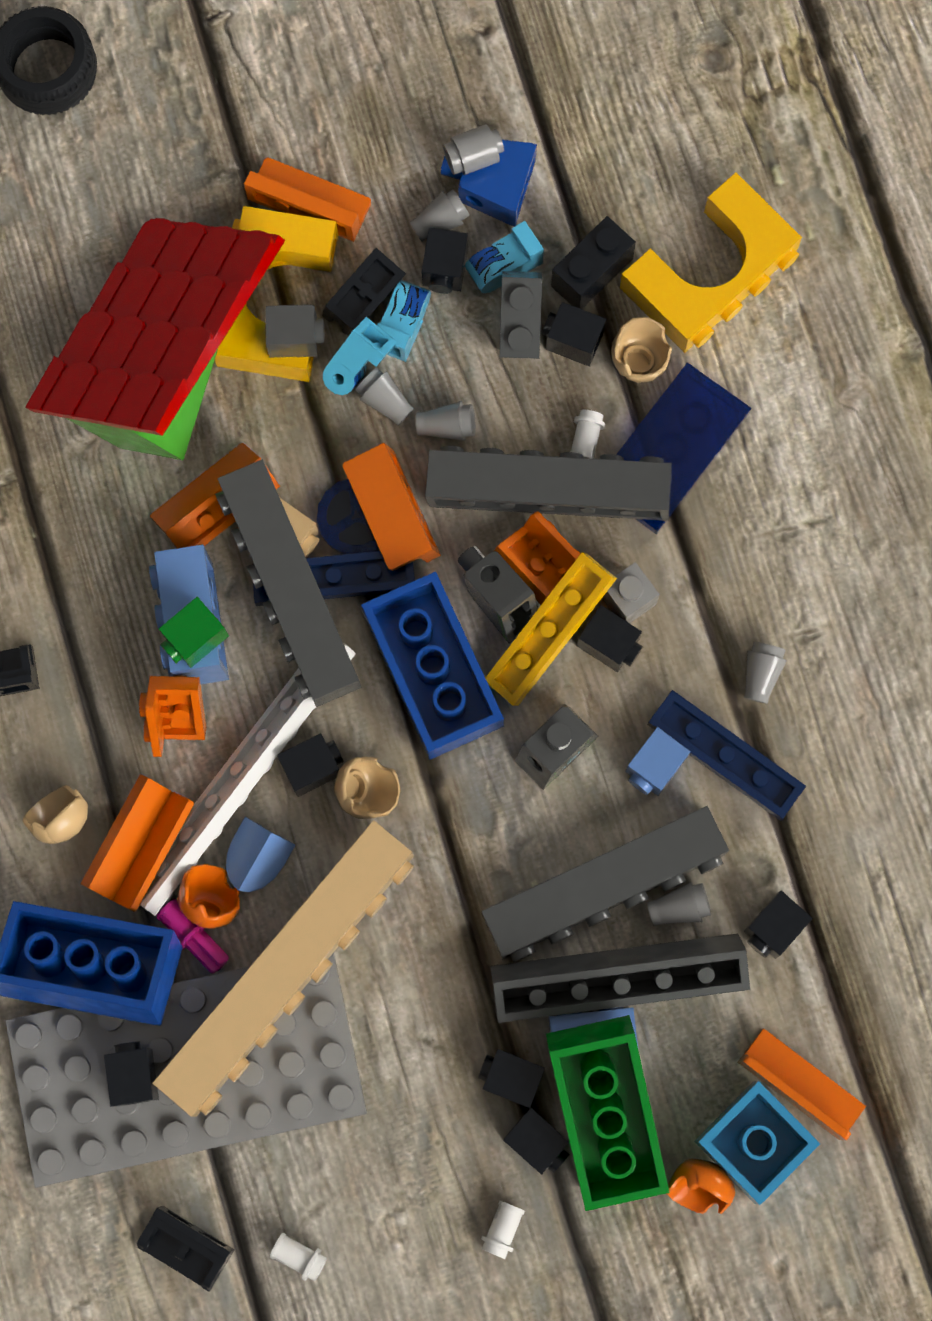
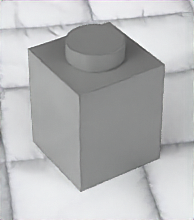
(631, 594)

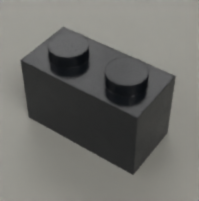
(593, 263)

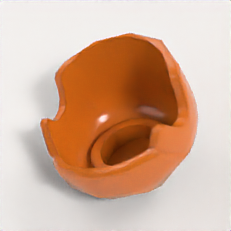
(207, 897)
(701, 1184)

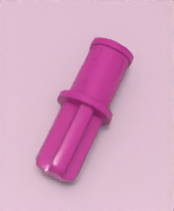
(193, 937)

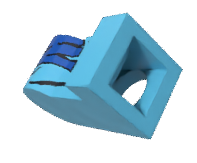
(515, 252)
(404, 317)
(348, 365)

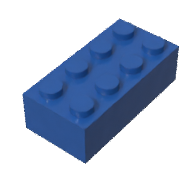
(432, 665)
(88, 963)

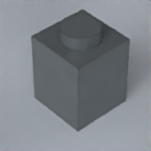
(293, 331)

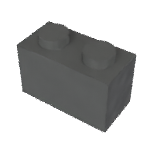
(520, 314)

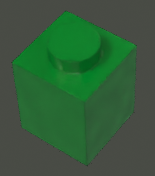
(192, 633)

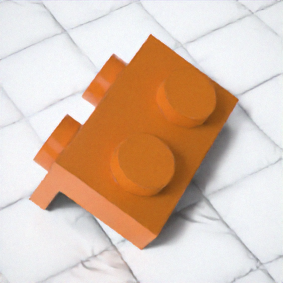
(538, 555)
(172, 710)

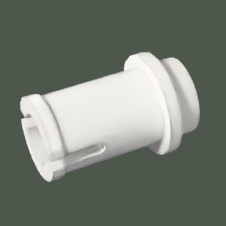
(587, 432)
(502, 1230)
(298, 1257)

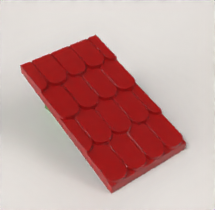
(153, 335)

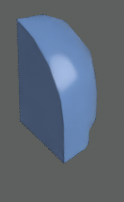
(255, 856)

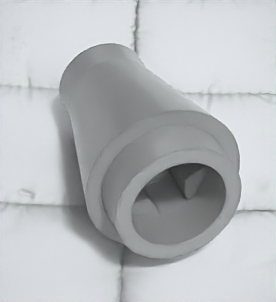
(442, 213)
(384, 396)
(449, 422)
(763, 670)
(682, 905)

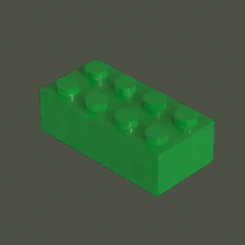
(607, 1112)

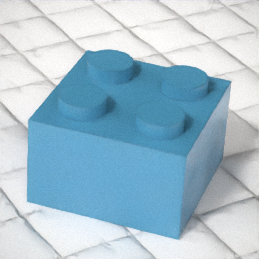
(757, 1142)

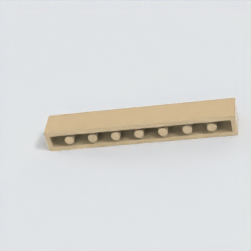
(284, 969)

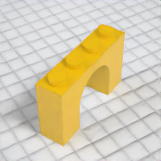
(307, 244)
(691, 310)

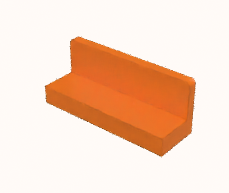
(304, 194)
(390, 507)
(194, 512)
(137, 843)
(802, 1084)

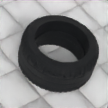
(39, 25)

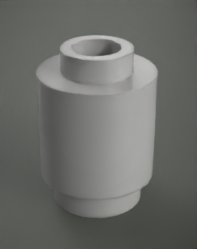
(473, 150)

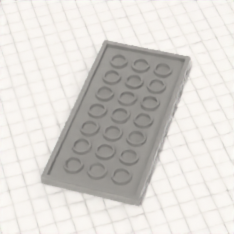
(292, 1083)

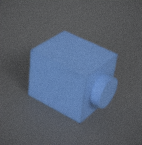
(656, 762)

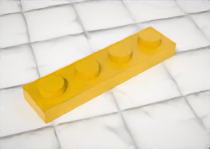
(550, 629)

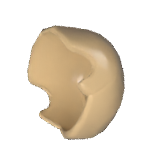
(641, 350)
(366, 788)
(57, 816)

